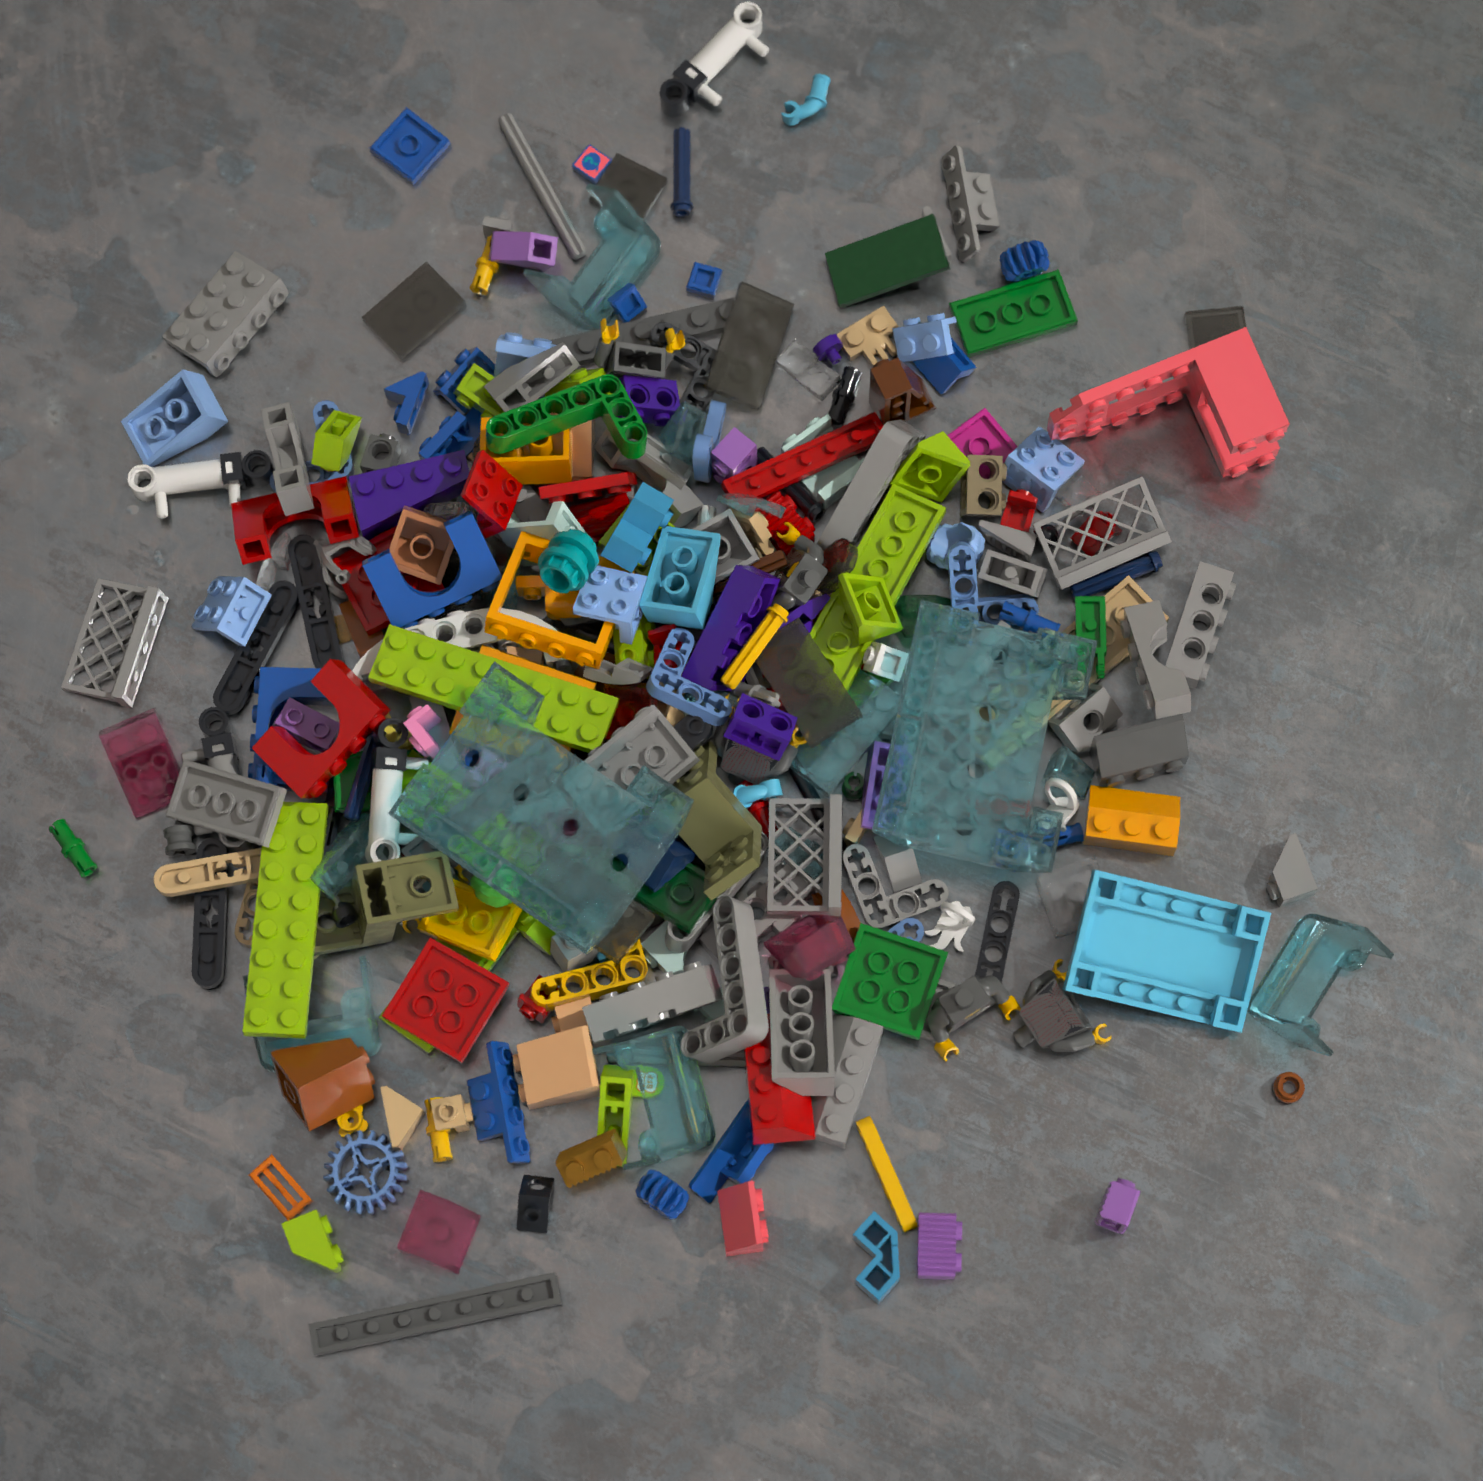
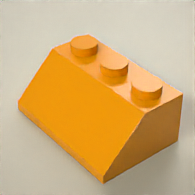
(537, 462)
(1132, 820)

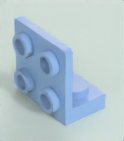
(1041, 467)
(613, 598)
(231, 608)

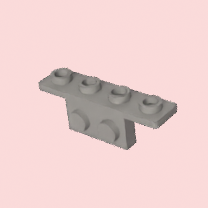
(970, 203)

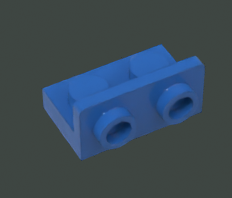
(448, 381)

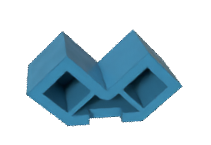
(637, 527)
(882, 1244)

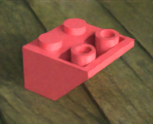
(740, 1219)

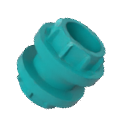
(568, 561)

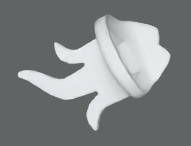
(1066, 805)
(953, 924)

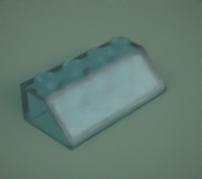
(834, 758)

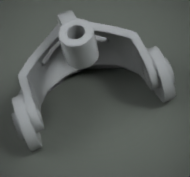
(329, 568)

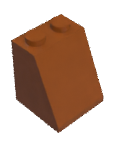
(323, 1079)

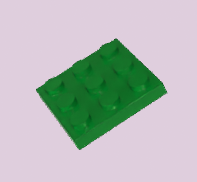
(889, 981)

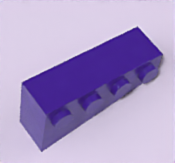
(384, 492)
(731, 625)

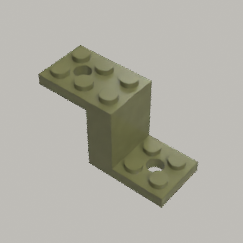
(718, 826)
(386, 895)

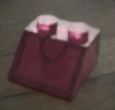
(811, 945)
(438, 1232)

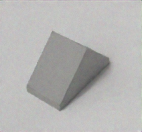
(898, 864)

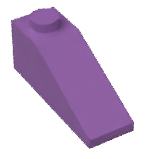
(872, 781)

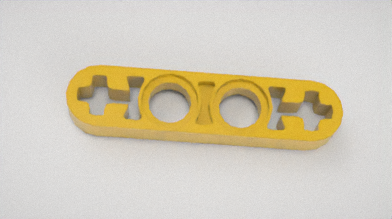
(886, 1174)

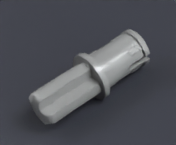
(758, 692)

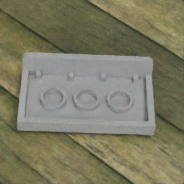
(227, 313)
(647, 742)

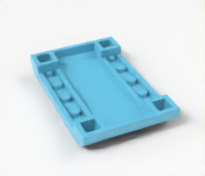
(1167, 950)

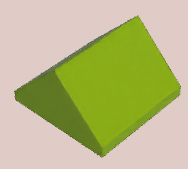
(932, 468)
(868, 606)

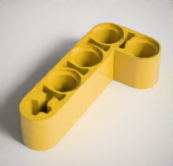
(586, 979)

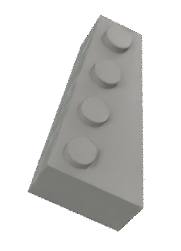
(653, 1002)

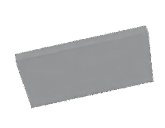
(226, 803)

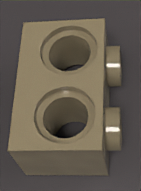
(973, 485)

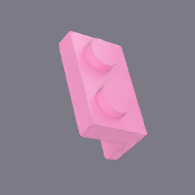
(419, 723)

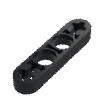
(993, 938)

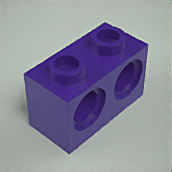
(652, 398)
(760, 727)

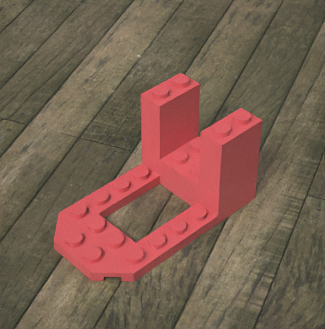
(1223, 387)

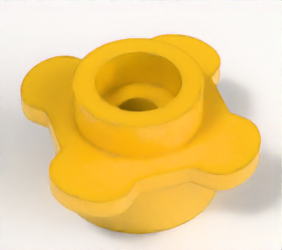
(358, 1123)

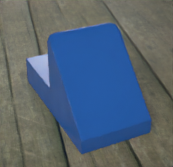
(410, 394)

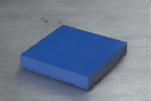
(410, 146)

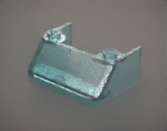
(620, 258)
(1305, 973)
(357, 1021)
(670, 1092)

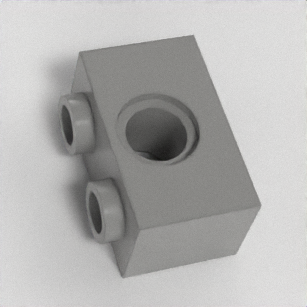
(1012, 573)
(1069, 720)

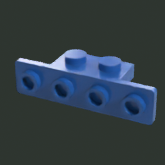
(454, 435)
(497, 1104)
(731, 1158)

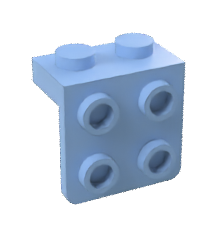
(513, 349)

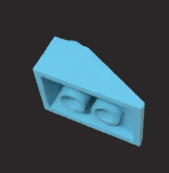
(681, 578)

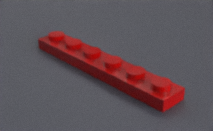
(806, 458)

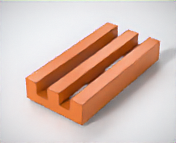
(297, 1207)

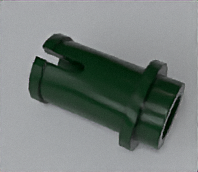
(847, 790)

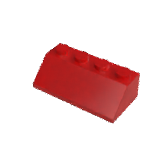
(774, 1110)

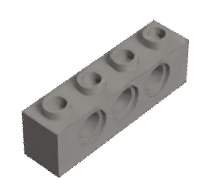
(1207, 580)
(758, 898)

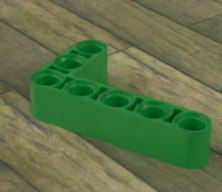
(570, 415)

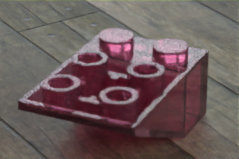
(142, 761)

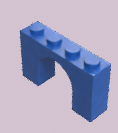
(406, 604)
(273, 690)

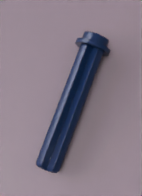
(681, 173)
(1115, 575)
(361, 782)

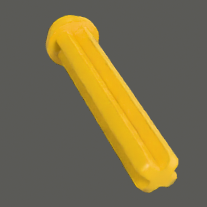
(754, 646)

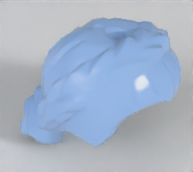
(949, 534)

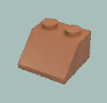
(421, 545)

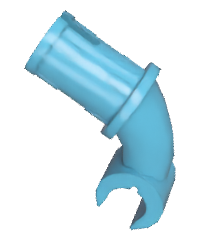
(813, 102)
(765, 790)

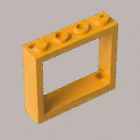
(535, 636)

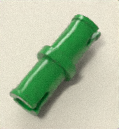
(72, 848)

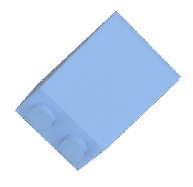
(174, 418)

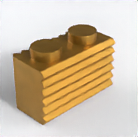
(591, 1158)

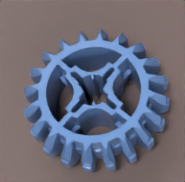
(352, 1178)

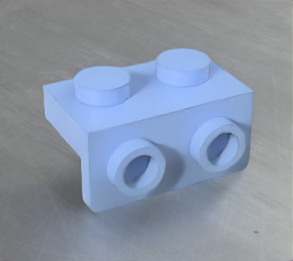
(924, 339)

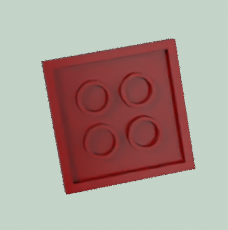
(589, 487)
(361, 590)
(445, 1000)

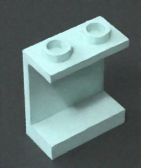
(833, 481)
(557, 520)

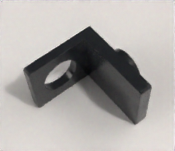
(534, 1204)

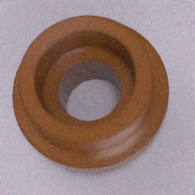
(1295, 1080)

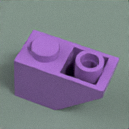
(524, 249)

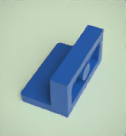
(946, 369)

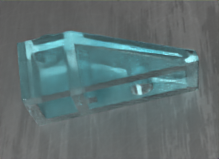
(342, 857)

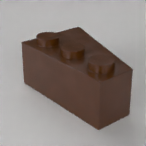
(897, 392)

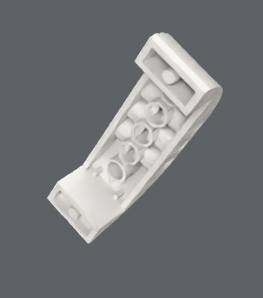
(465, 631)

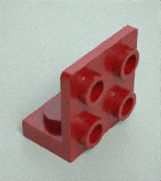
(491, 493)

